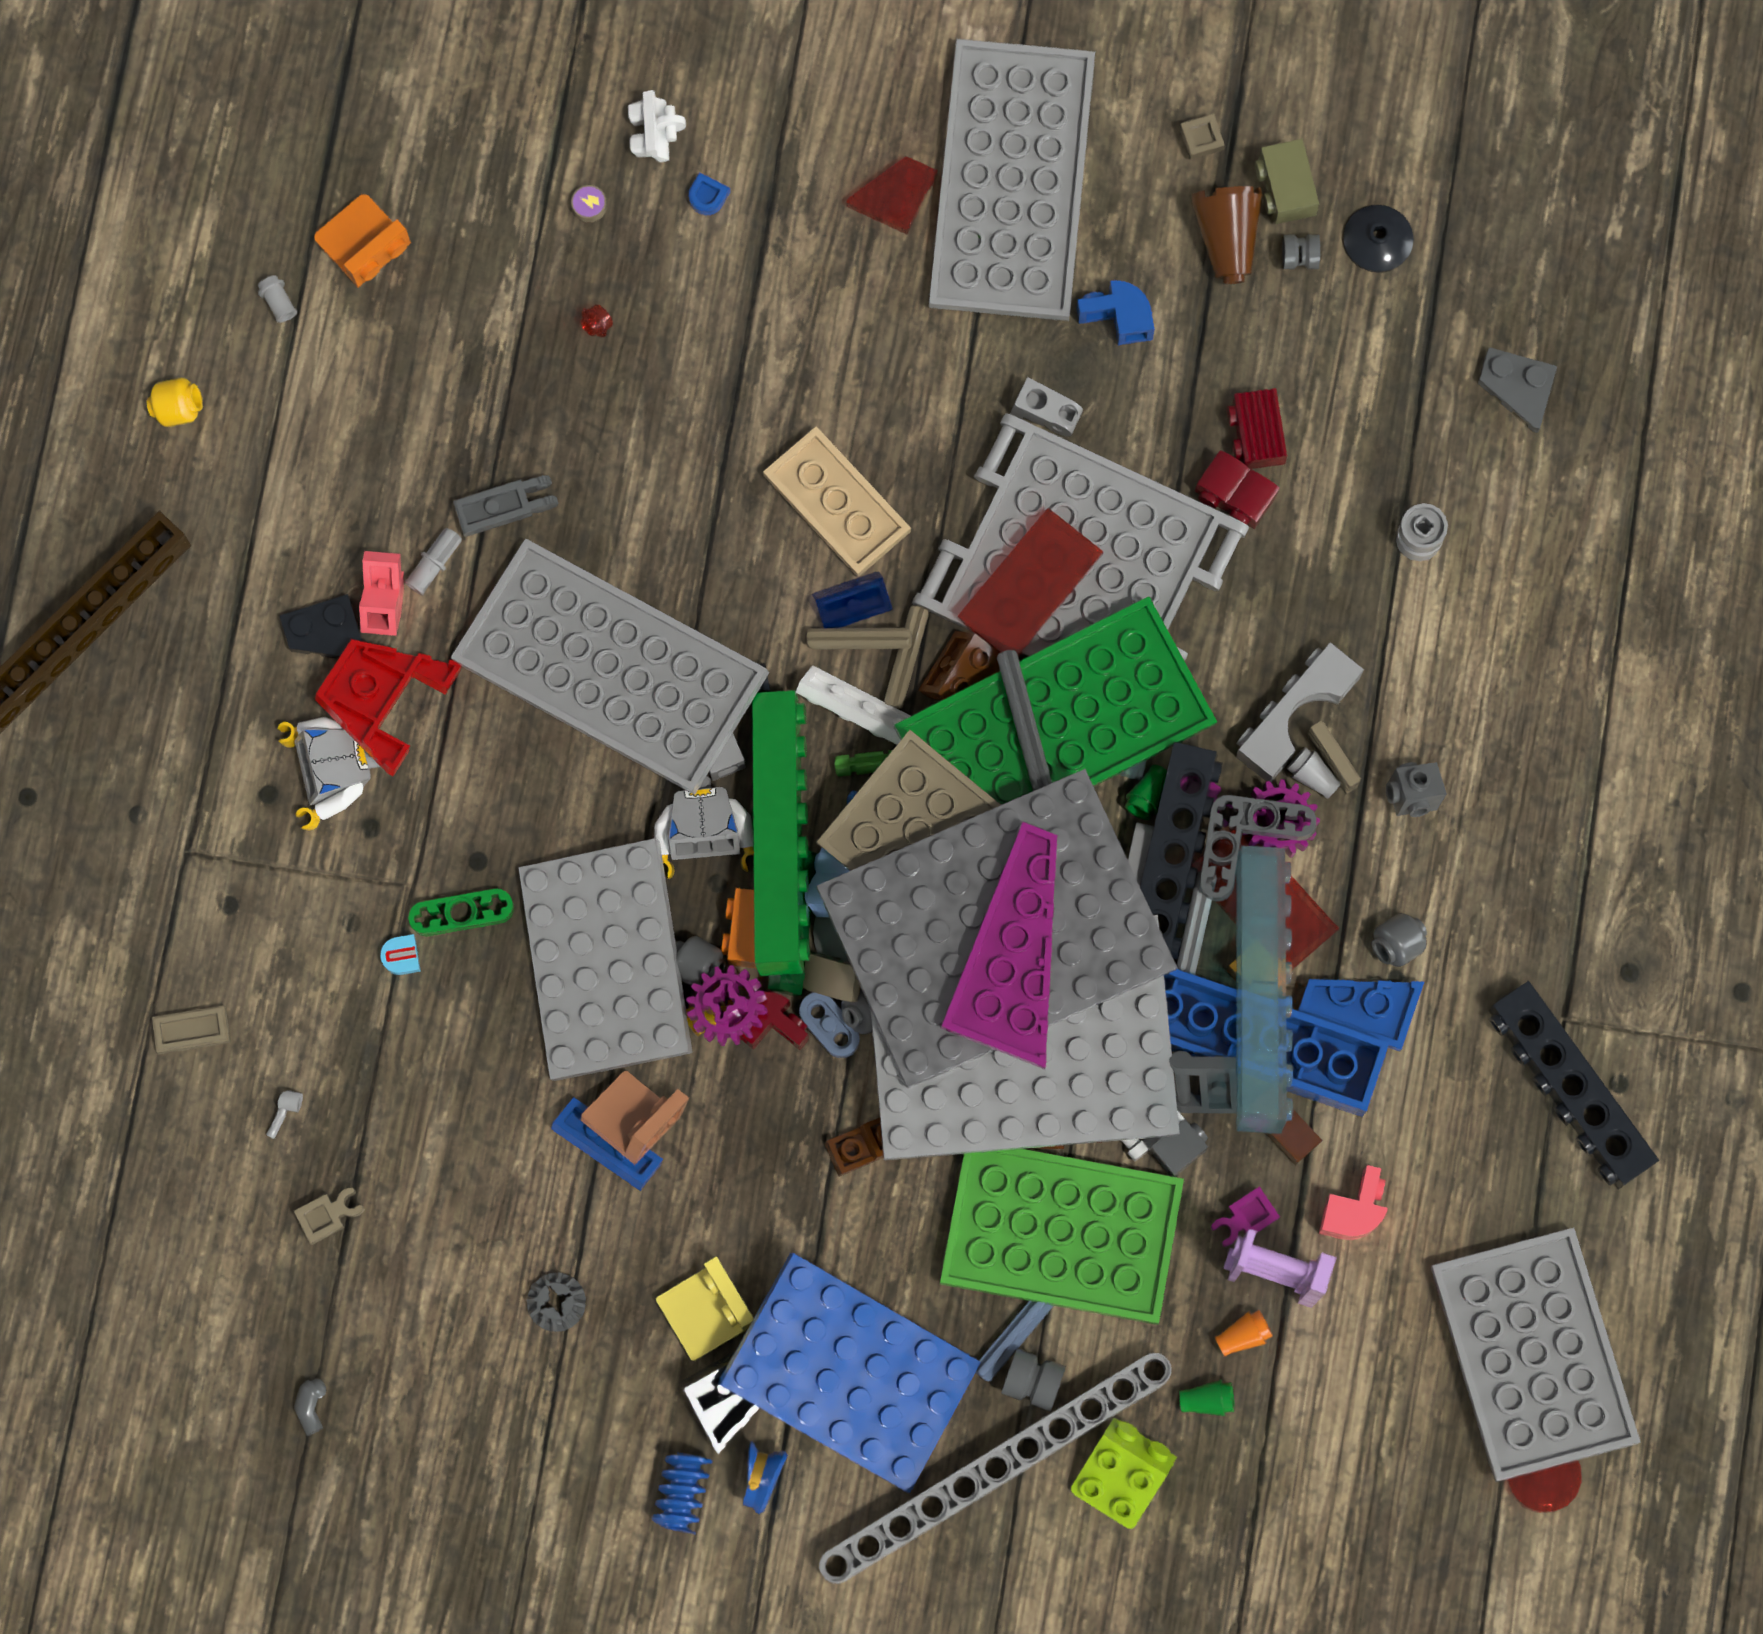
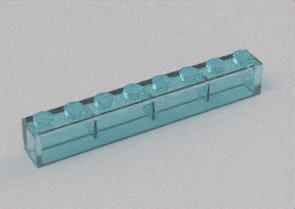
(1262, 990)

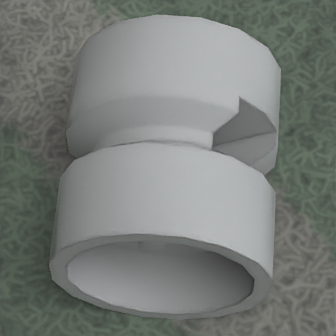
(1421, 532)

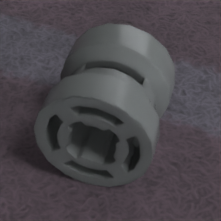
(1308, 251)

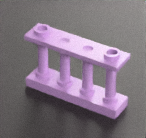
(1307, 1278)

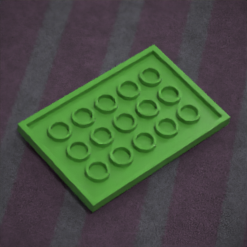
(1063, 1232)

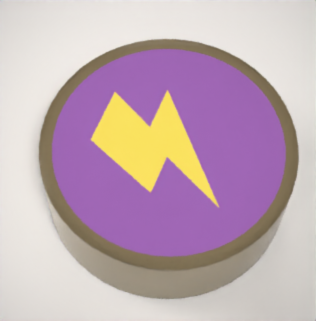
(589, 203)

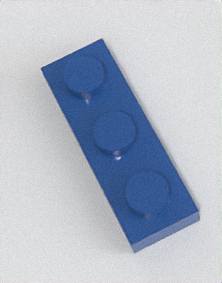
(579, 1134)

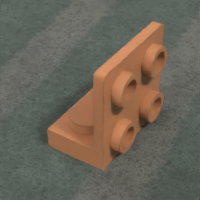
(633, 1116)

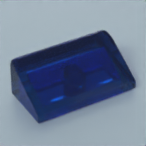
(852, 601)

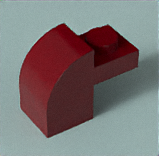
(789, 1027)

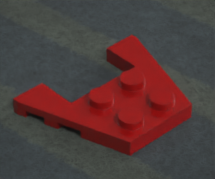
(366, 688)

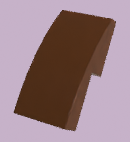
(856, 1147)

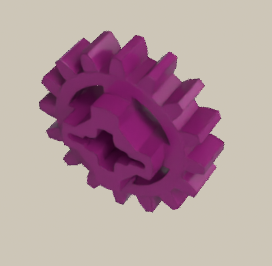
(1267, 817)
(712, 1002)

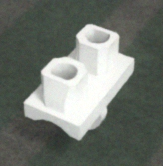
(659, 126)

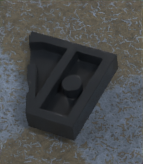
(322, 627)

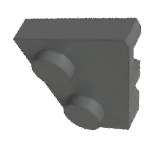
(1519, 384)

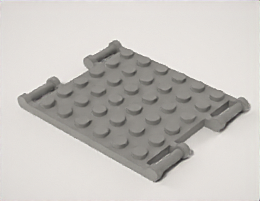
(1145, 529)

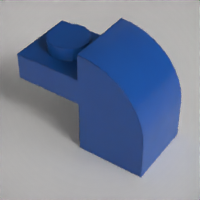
(1123, 304)

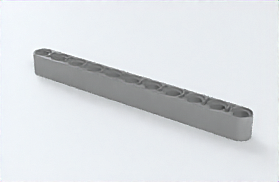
(1009, 1455)

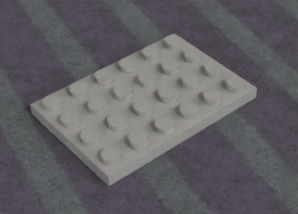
(605, 960)
(1535, 1355)

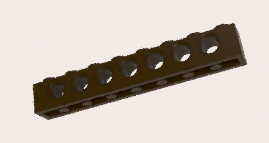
(88, 614)

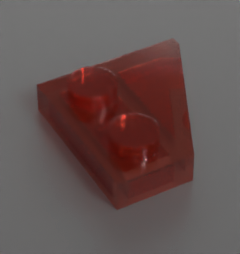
(895, 194)

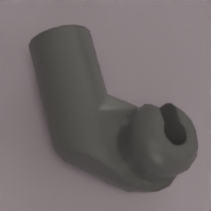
(305, 1405)

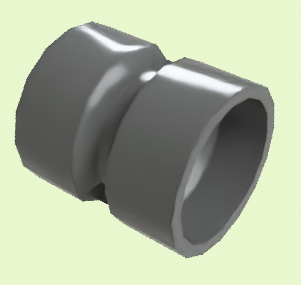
(1033, 1379)

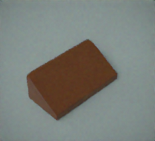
(1296, 1139)

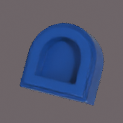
(707, 195)

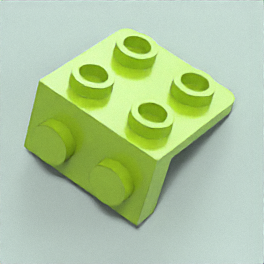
(1123, 1473)

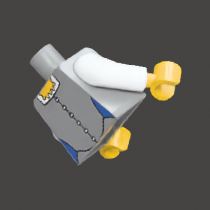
(331, 766)
(704, 826)

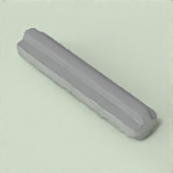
(1195, 928)

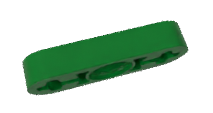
(449, 902)

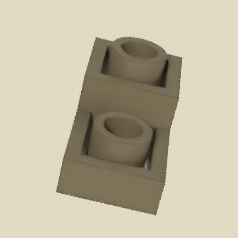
(831, 977)

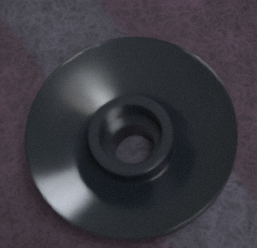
(1374, 253)

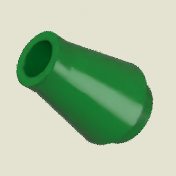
(1146, 795)
(1210, 1398)

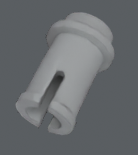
(277, 299)

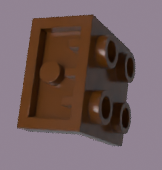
(961, 664)

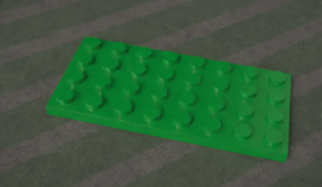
(1096, 701)

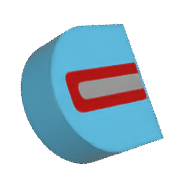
(401, 955)

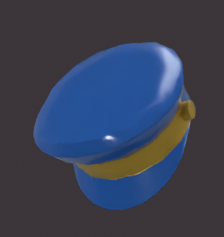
(762, 1477)

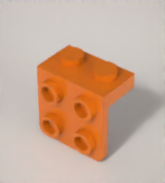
(362, 239)

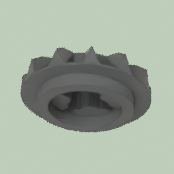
(572, 1307)

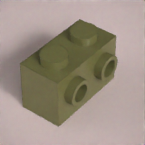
(1287, 181)

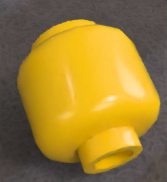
(174, 402)

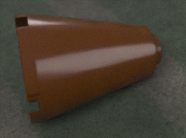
(1229, 229)

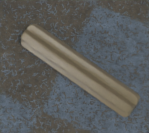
(859, 638)
(906, 658)

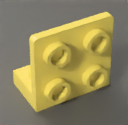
(705, 1310)

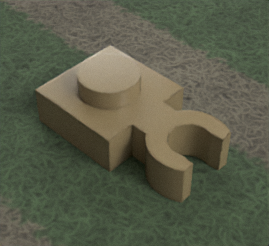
(323, 1217)

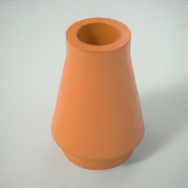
(1245, 1333)

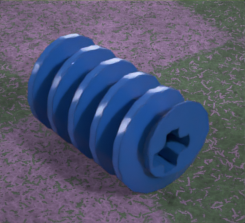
(681, 1492)

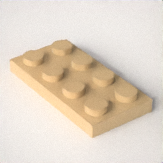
(837, 501)

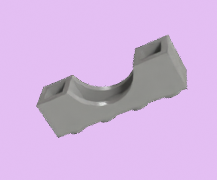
(1327, 679)

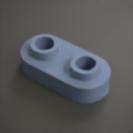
(829, 1026)

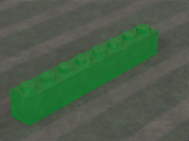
(778, 834)

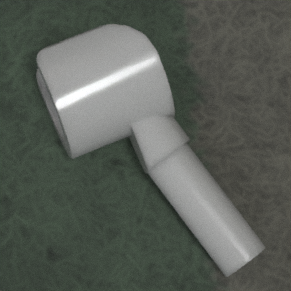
(287, 1102)

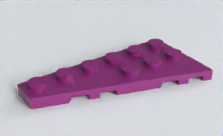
(1008, 972)

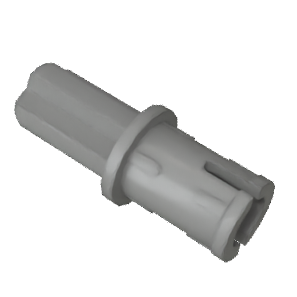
(433, 561)

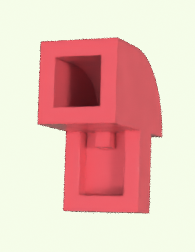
(382, 593)
(1353, 1218)

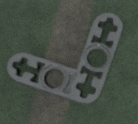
(1244, 823)

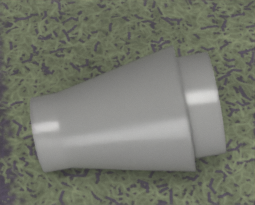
(1313, 772)

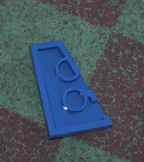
(1371, 1008)

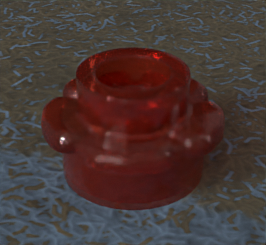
(596, 321)

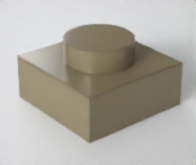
(1202, 136)

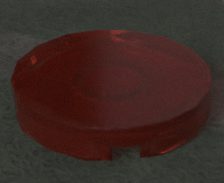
(1548, 1488)

